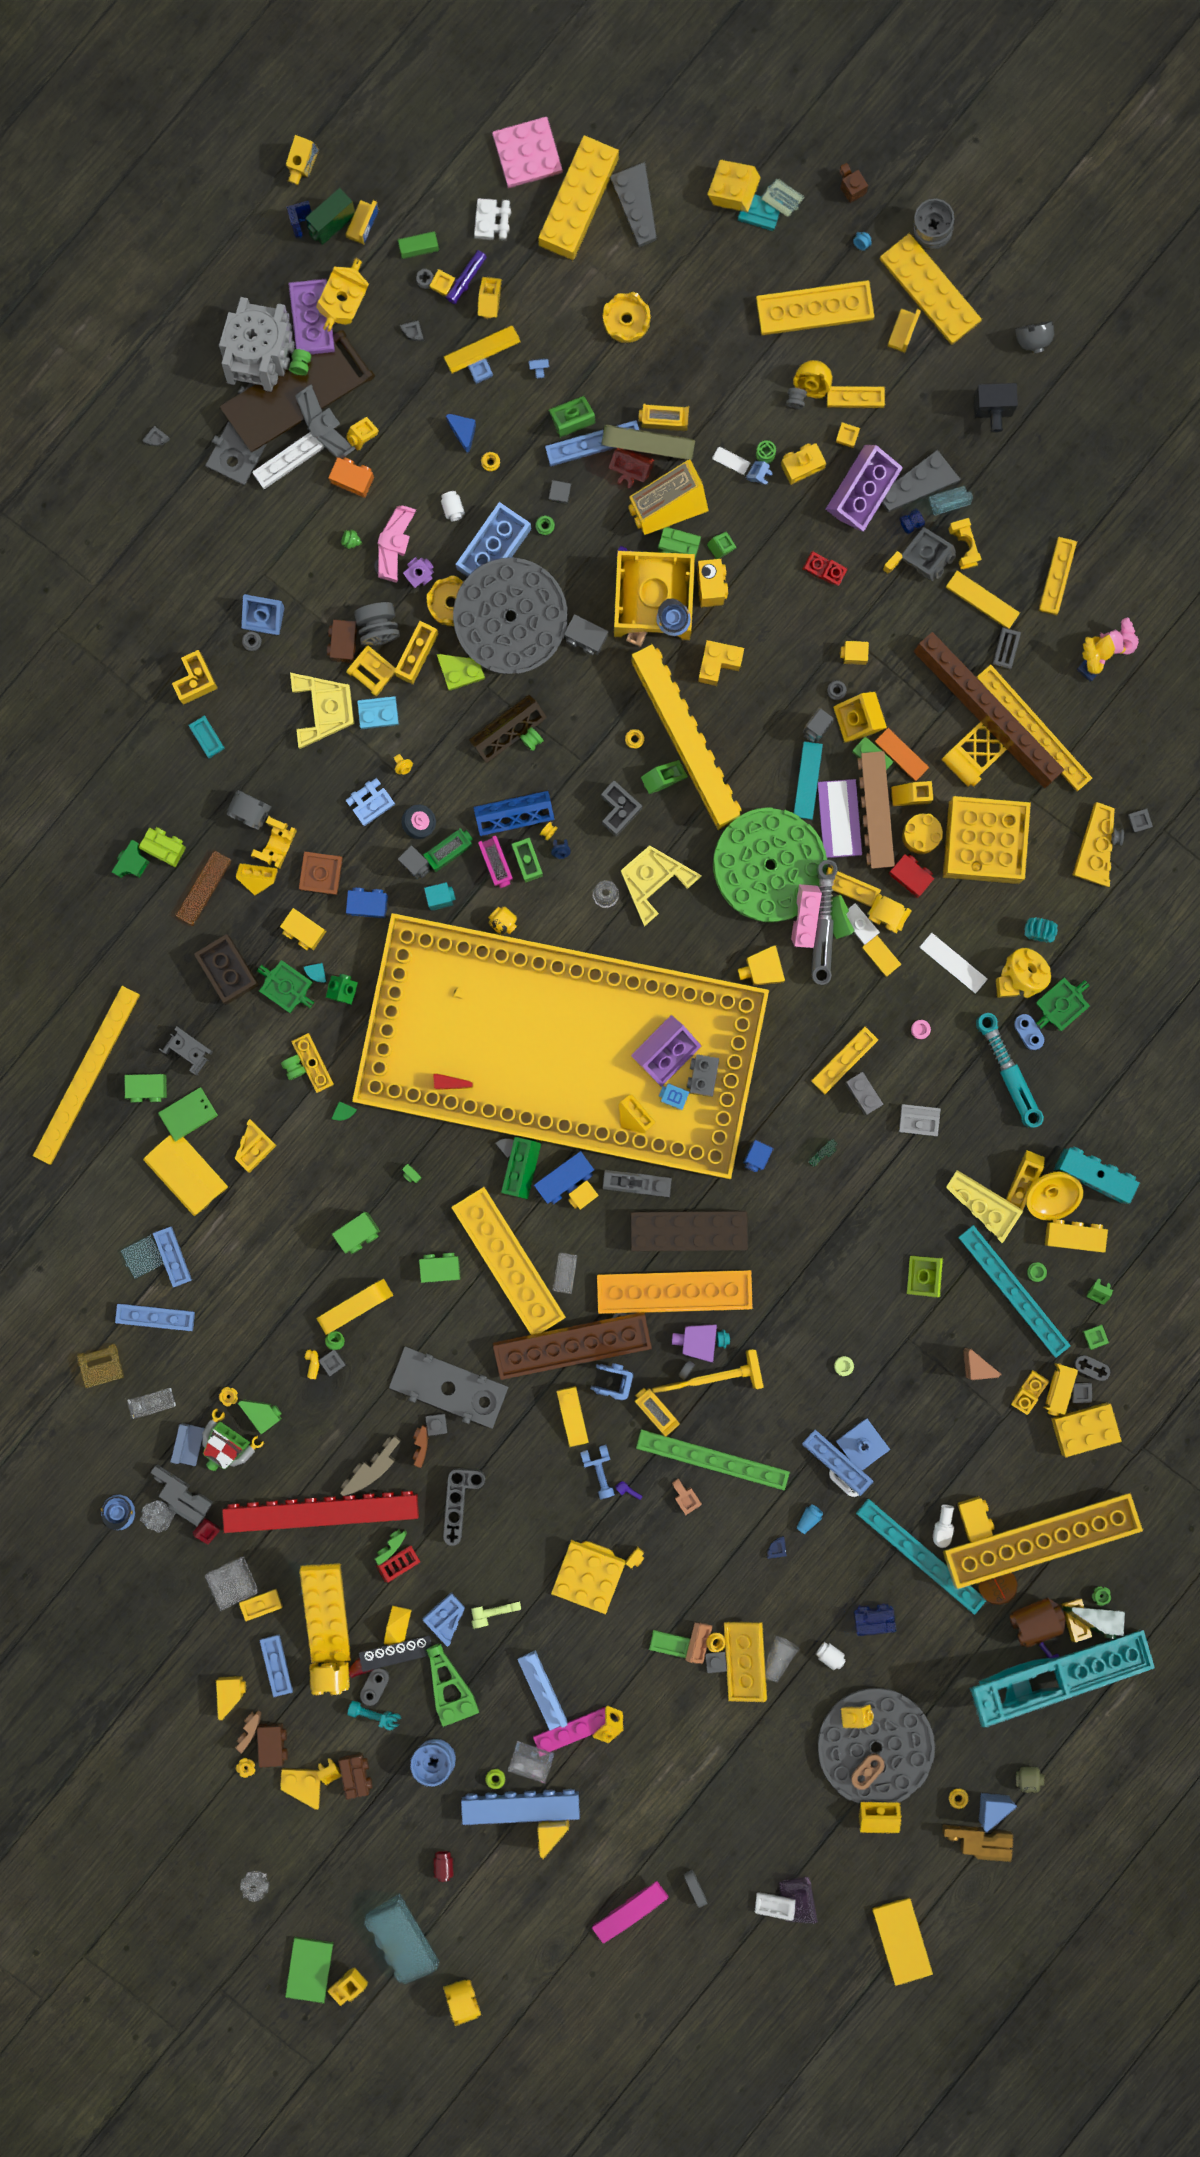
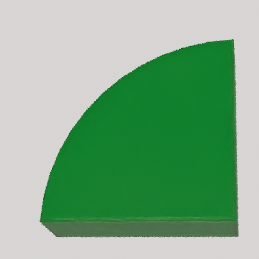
(343, 1112)

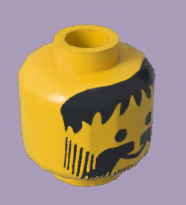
(502, 920)

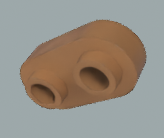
(869, 1772)

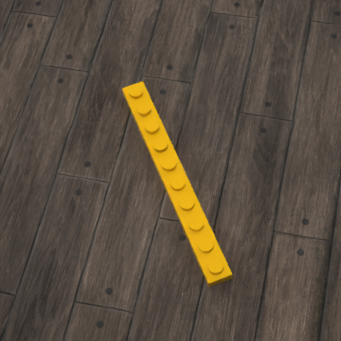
(86, 1075)

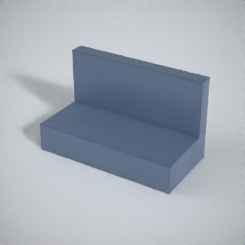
(187, 1444)

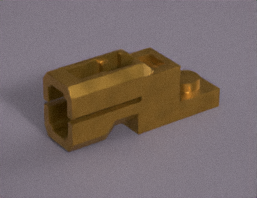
(983, 1846)

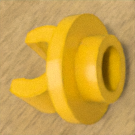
(403, 766)

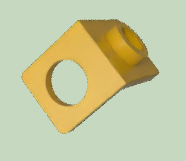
(610, 1728)

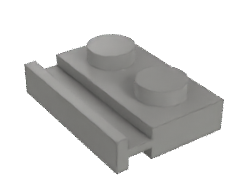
(919, 1120)

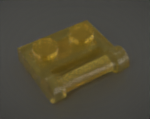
(103, 1372)

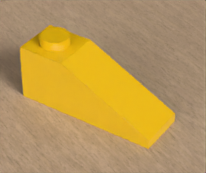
(1026, 1175)
(572, 1416)

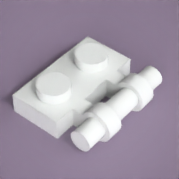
(485, 219)

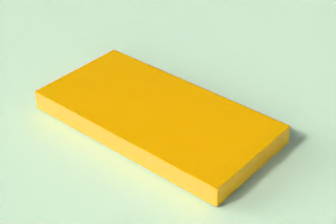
(745, 1661)
(902, 1941)

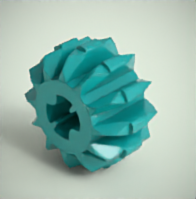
(1041, 930)

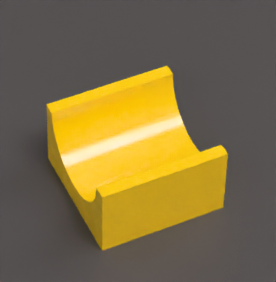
(646, 582)

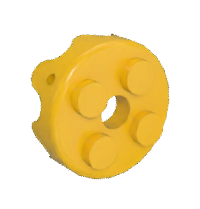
(622, 305)
(437, 597)
(1023, 979)

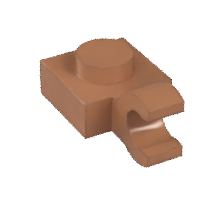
(687, 1498)

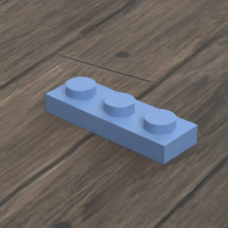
(172, 1256)
(276, 1665)

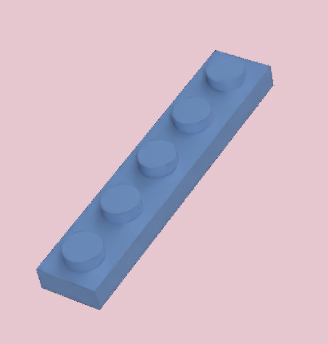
(580, 446)

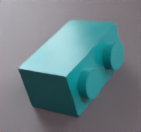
(439, 896)

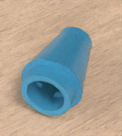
(810, 1518)

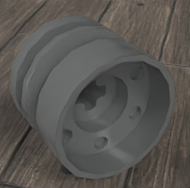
(937, 214)
(376, 623)

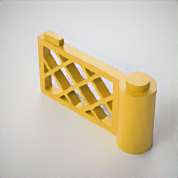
(964, 765)

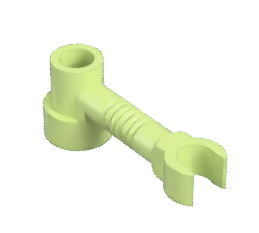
(480, 1615)

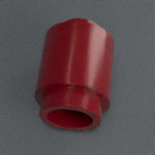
(443, 1866)

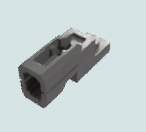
(637, 1183)
(179, 1499)

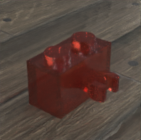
(631, 466)

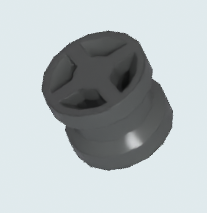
(796, 398)

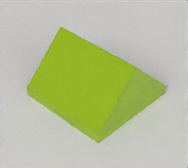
(924, 1276)

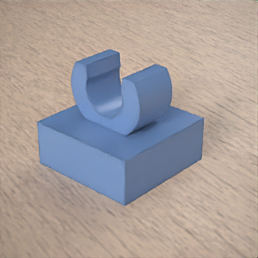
(539, 365)
(758, 472)

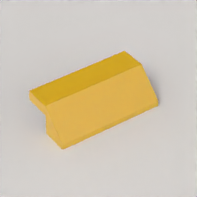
(185, 1173)

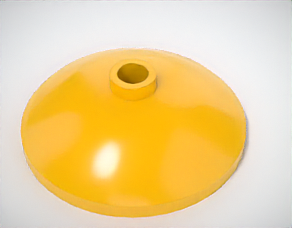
(1054, 1196)

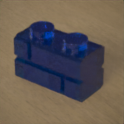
(874, 1620)

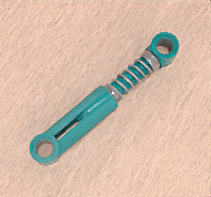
(1010, 1073)

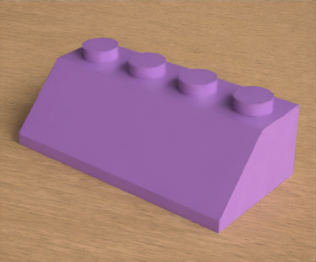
(864, 487)

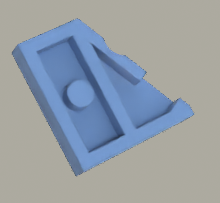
(444, 1618)

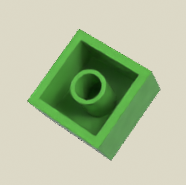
(356, 1232)

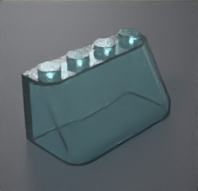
(401, 1940)

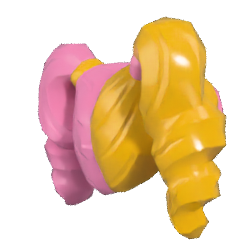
(1103, 647)

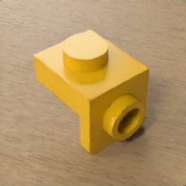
(857, 1716)

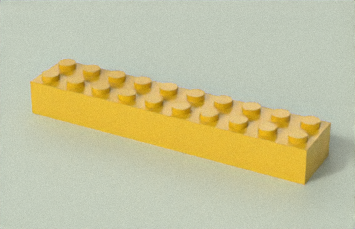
(685, 737)
(1042, 1541)

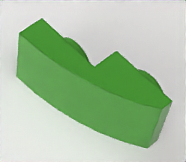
(842, 925)
(396, 1539)

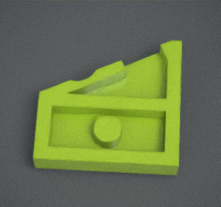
(459, 671)

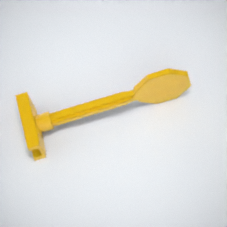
(751, 1370)

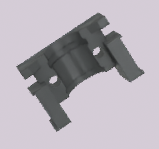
(187, 1049)

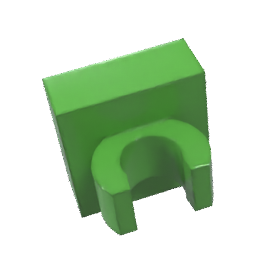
(1099, 1292)

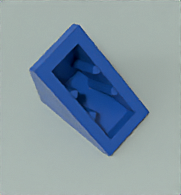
(463, 429)

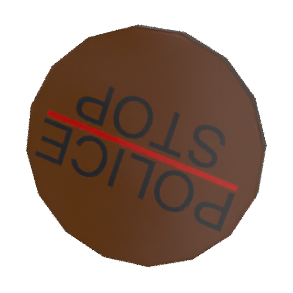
(999, 1589)

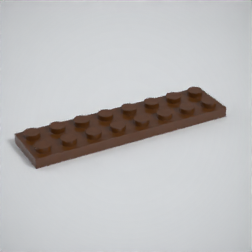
(572, 1345)

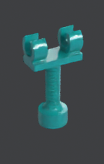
(384, 1719)

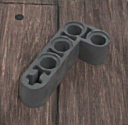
(458, 1507)

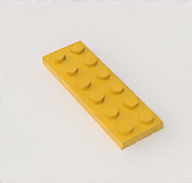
(930, 289)
(815, 307)
(325, 1613)

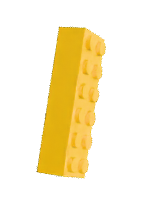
(578, 197)

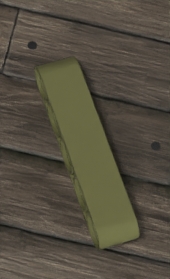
(648, 442)

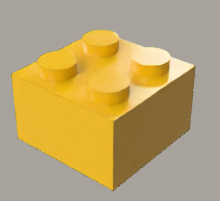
(734, 185)

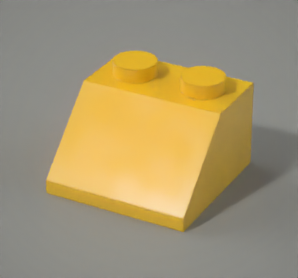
(860, 716)

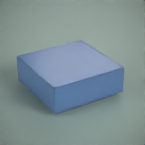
(480, 371)

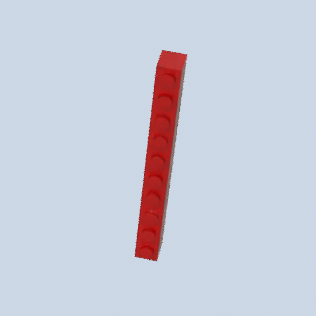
(320, 1513)

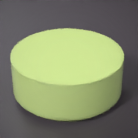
(843, 1366)

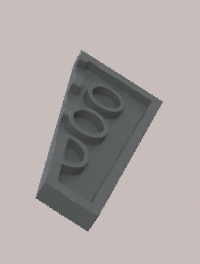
(635, 200)
(925, 478)

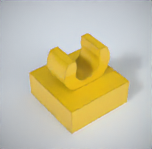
(329, 1773)

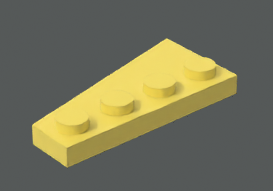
(989, 1207)

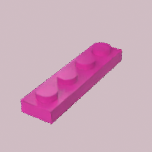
(574, 1731)

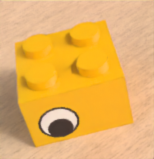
(711, 584)

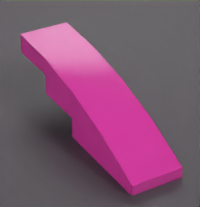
(630, 1912)

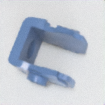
(625, 1383)

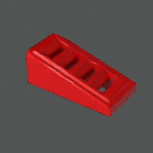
(446, 1082)
(387, 1578)

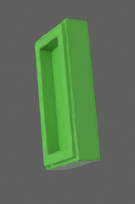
(669, 1643)

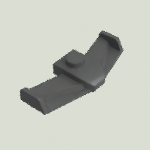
(322, 424)

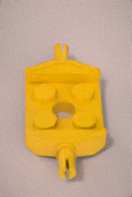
(346, 283)

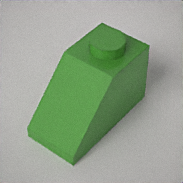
(663, 776)
(261, 1414)

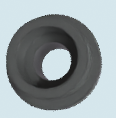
(251, 635)
(836, 684)

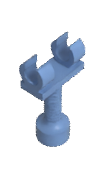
(605, 1491)

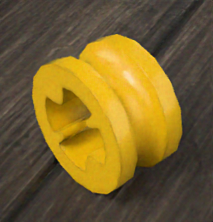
(548, 831)

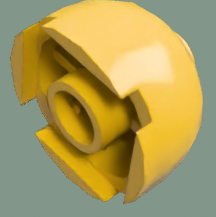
(813, 378)

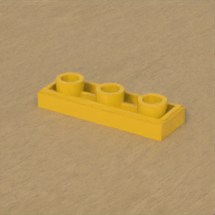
(318, 1073)

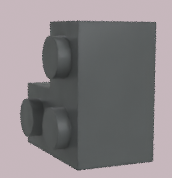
(624, 808)

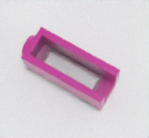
(496, 862)

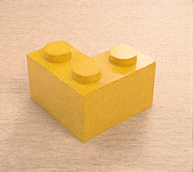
(716, 657)
(197, 682)

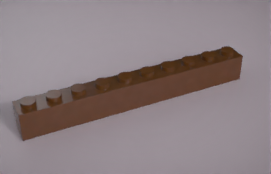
(988, 710)

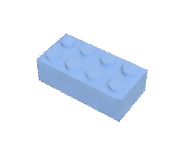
(496, 539)

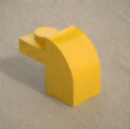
(348, 1986)

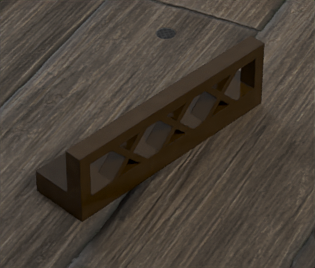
(505, 725)

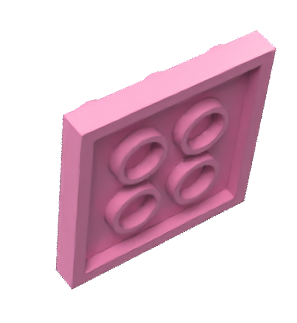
(527, 152)

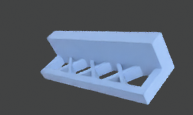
(542, 1690)

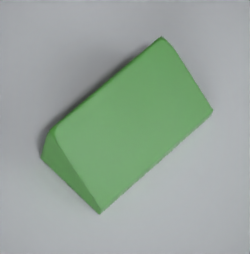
(418, 245)

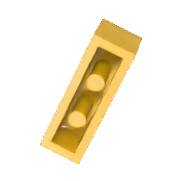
(416, 652)
(1076, 1236)

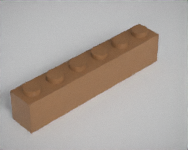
(877, 810)

